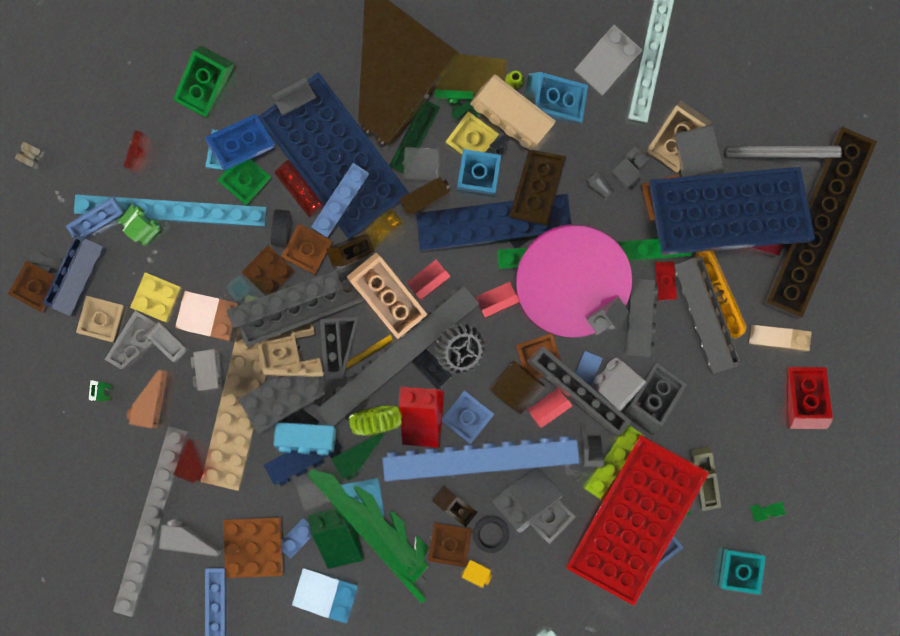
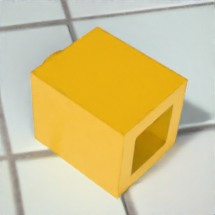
(477, 573)

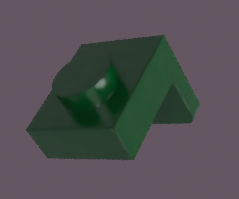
(460, 110)

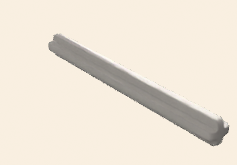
(783, 151)

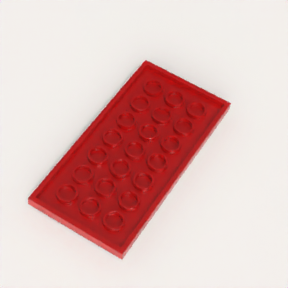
(637, 520)

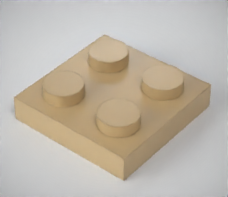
(100, 319)

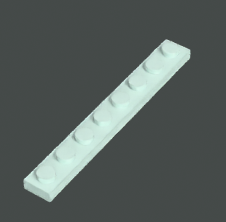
(650, 60)

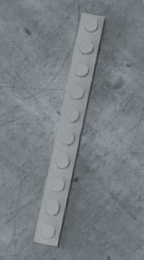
(150, 521)

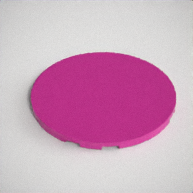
(571, 276)

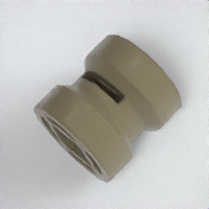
(27, 154)

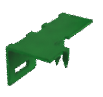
(773, 509)

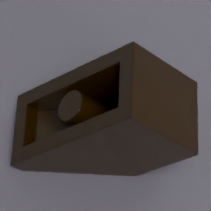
(350, 250)
(454, 506)

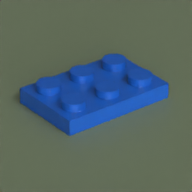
(239, 142)

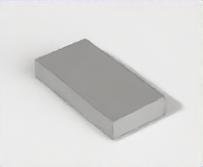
(165, 341)

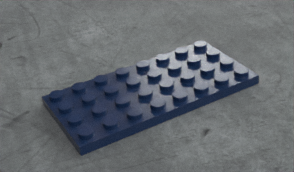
(323, 145)
(731, 210)

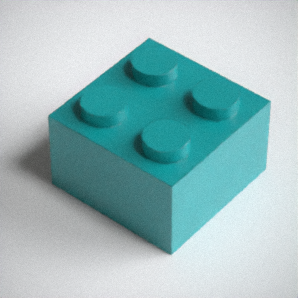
(742, 571)

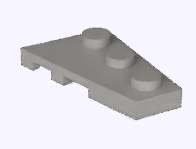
(131, 340)

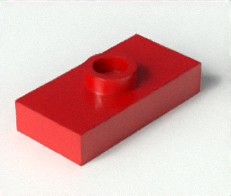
(665, 280)

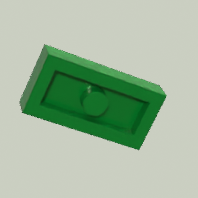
(452, 96)

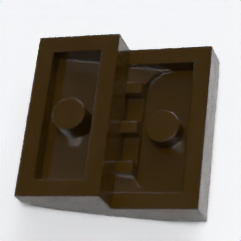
(517, 387)

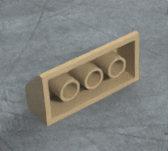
(512, 112)

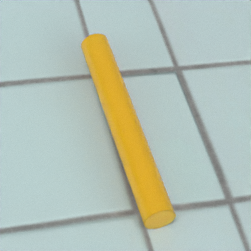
(369, 351)

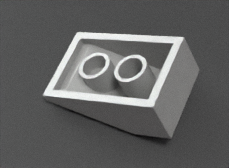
(608, 60)
(183, 538)

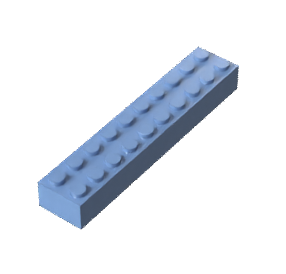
(480, 459)

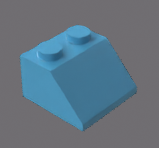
(479, 172)

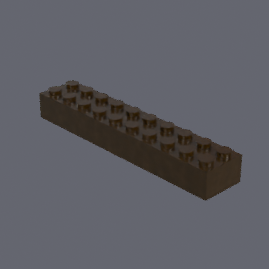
(827, 208)

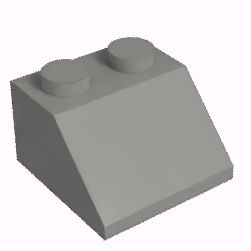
(207, 370)
(617, 383)

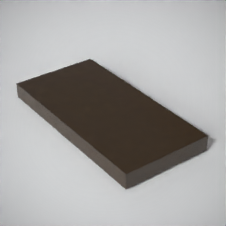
(538, 187)

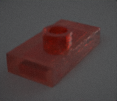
(135, 150)

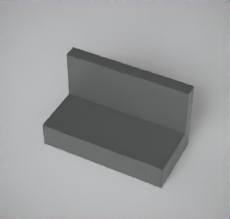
(293, 96)
(591, 449)

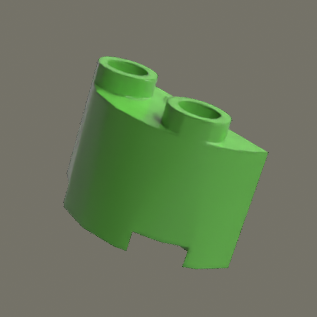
(137, 225)

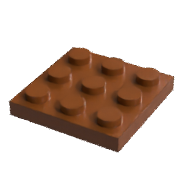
(253, 547)

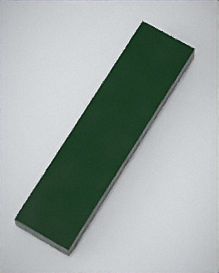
(416, 133)

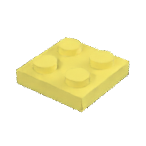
(471, 135)
(155, 297)

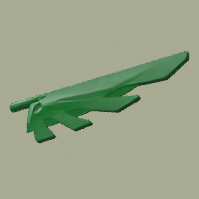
(385, 540)

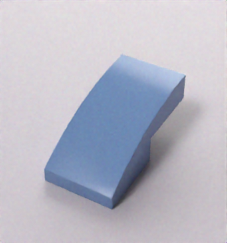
(588, 367)

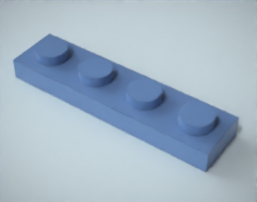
(340, 200)
(214, 601)

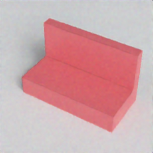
(428, 280)
(497, 299)
(549, 407)

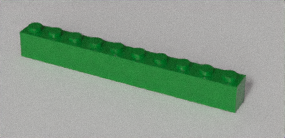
(635, 251)

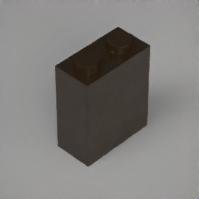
(425, 197)

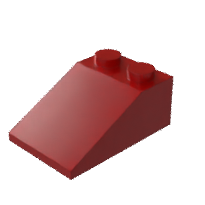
(809, 398)
(421, 416)

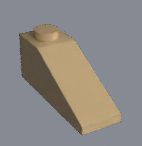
(780, 338)

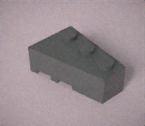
(336, 342)

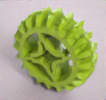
(375, 420)

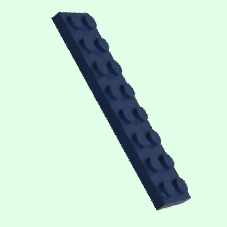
(483, 224)

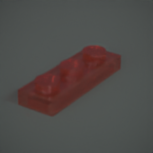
(298, 188)

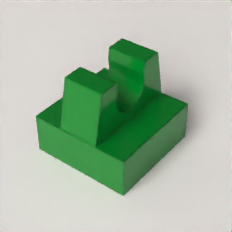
(97, 391)

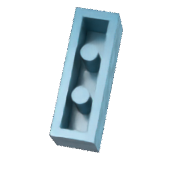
(305, 438)

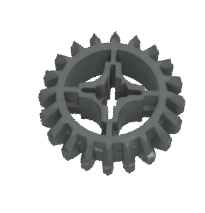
(455, 339)

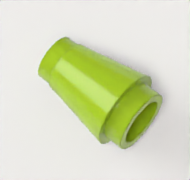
(516, 84)

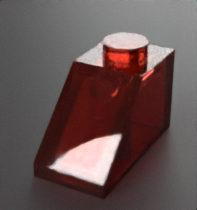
(190, 464)

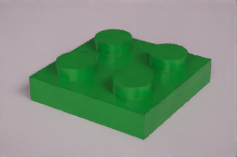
(244, 180)

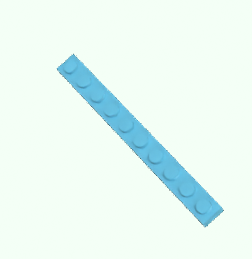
(182, 210)

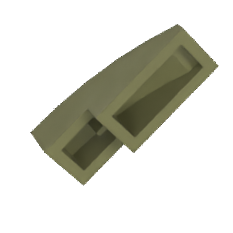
(709, 491)

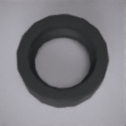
(280, 227)
(476, 534)

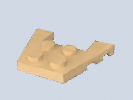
(281, 356)

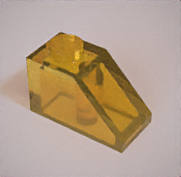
(383, 227)

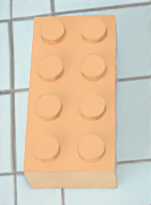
(387, 295)

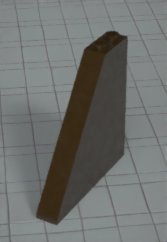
(398, 69)

